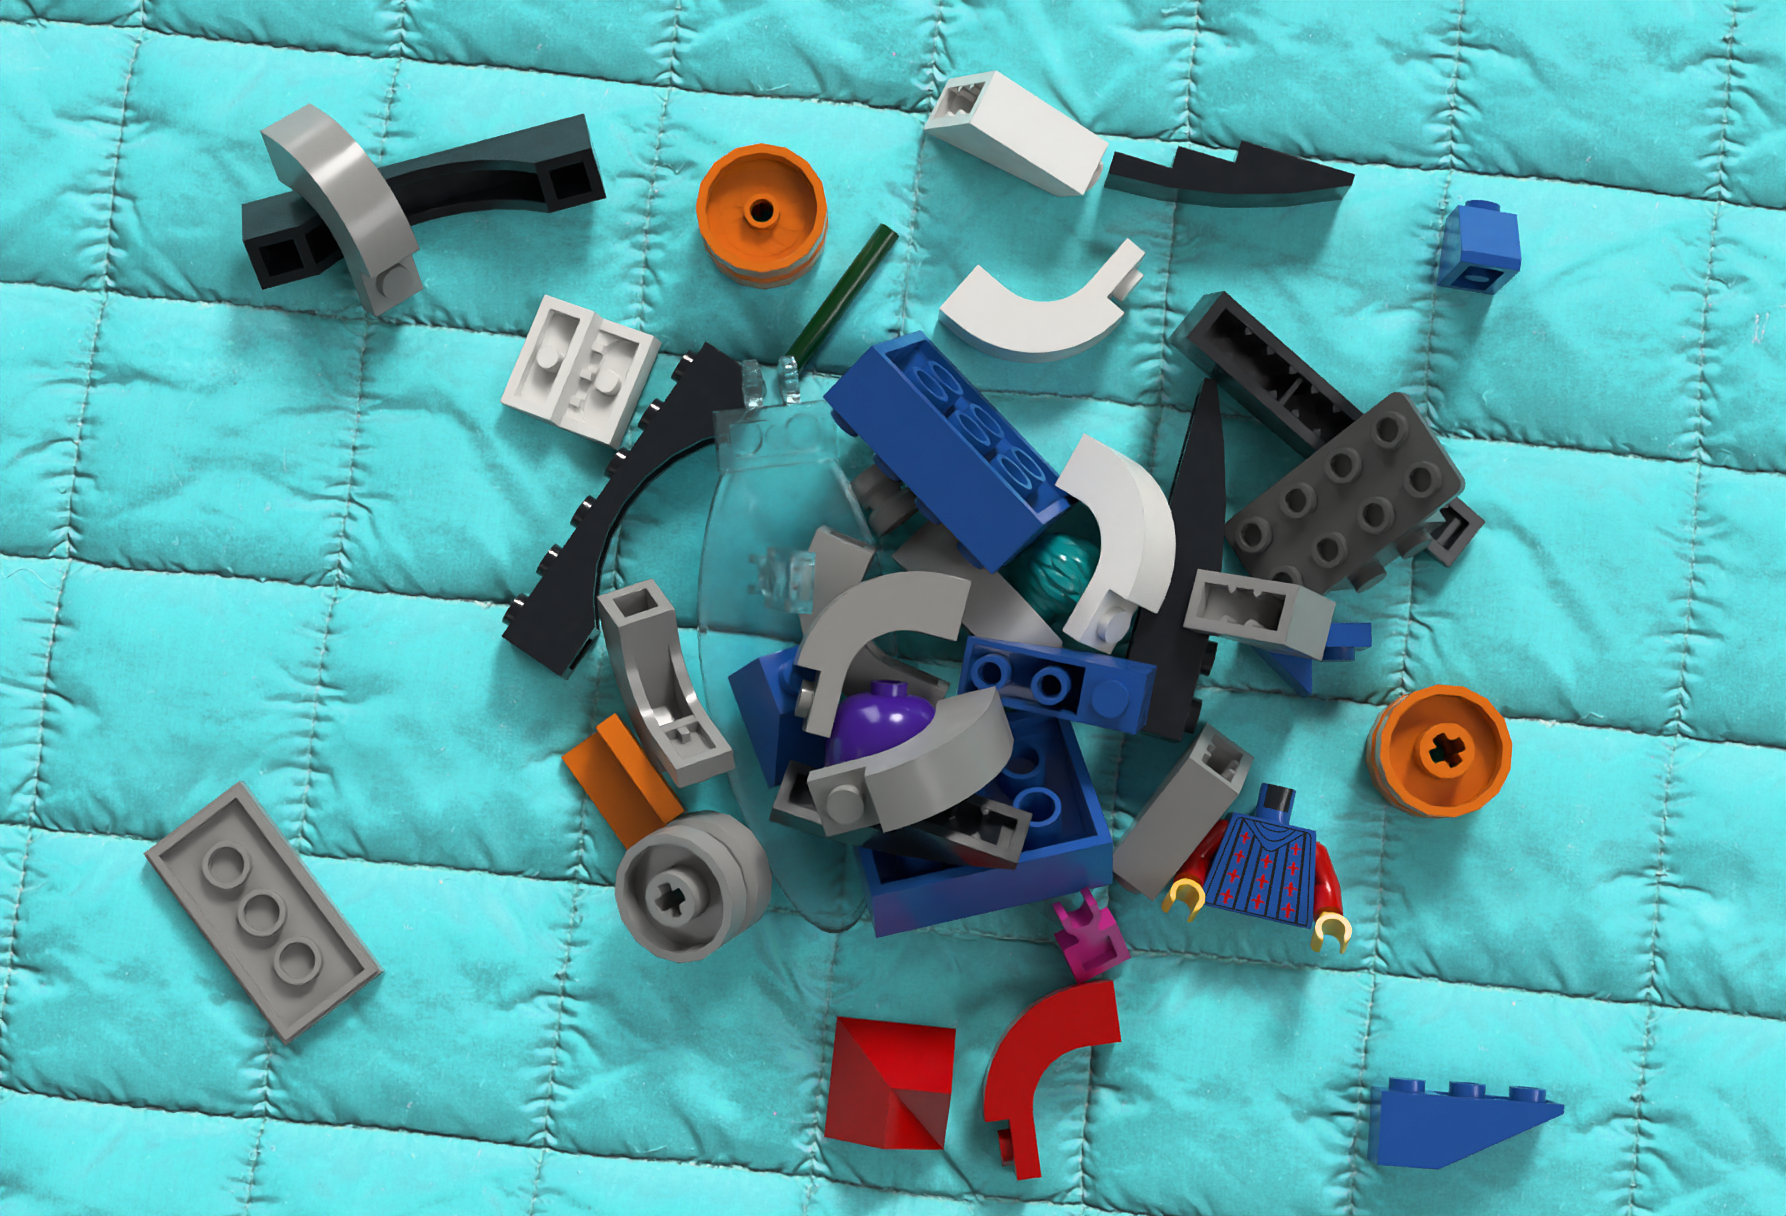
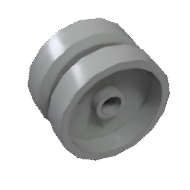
(693, 885)

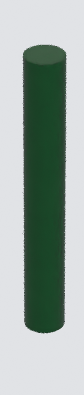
(842, 295)

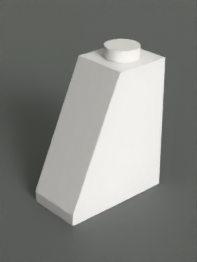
(1017, 133)

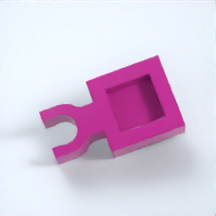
(1089, 939)

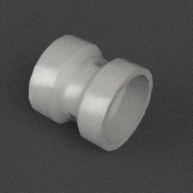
(885, 497)

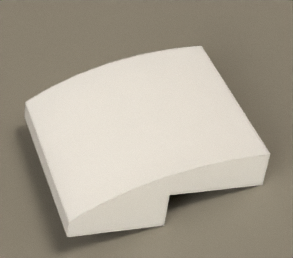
(581, 372)

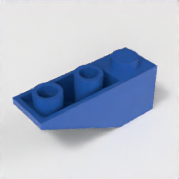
(1061, 682)
(1440, 1128)

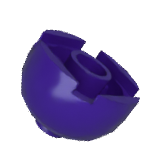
(876, 721)

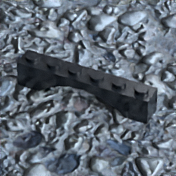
(522, 170)
(562, 611)

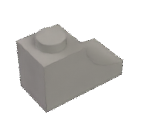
(1260, 613)

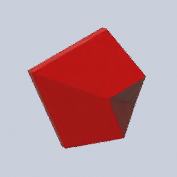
(890, 1084)

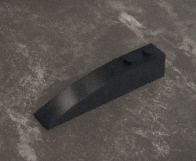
(1288, 395)
(1198, 516)

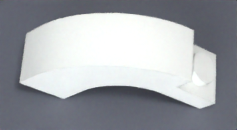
(1036, 331)
(1135, 542)

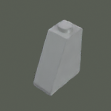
(1180, 812)

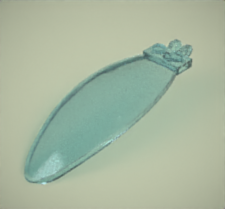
(774, 491)

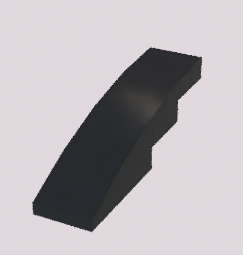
(1250, 181)
(966, 834)

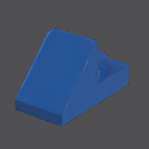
(1339, 647)

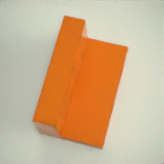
(623, 782)

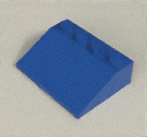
(949, 449)
(1061, 854)

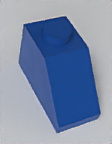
(1479, 248)
(767, 701)

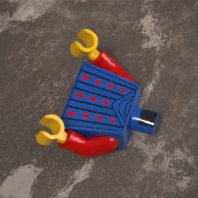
(1265, 871)

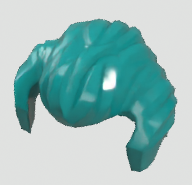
(1054, 573)

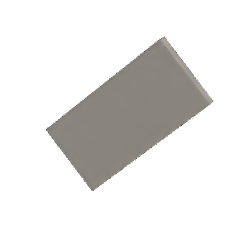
(264, 912)

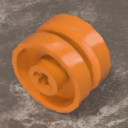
(757, 181)
(1473, 744)

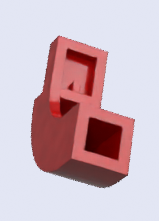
(1034, 1039)

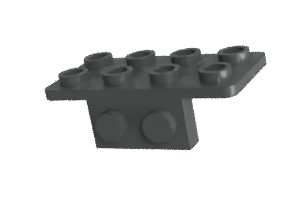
(1351, 504)

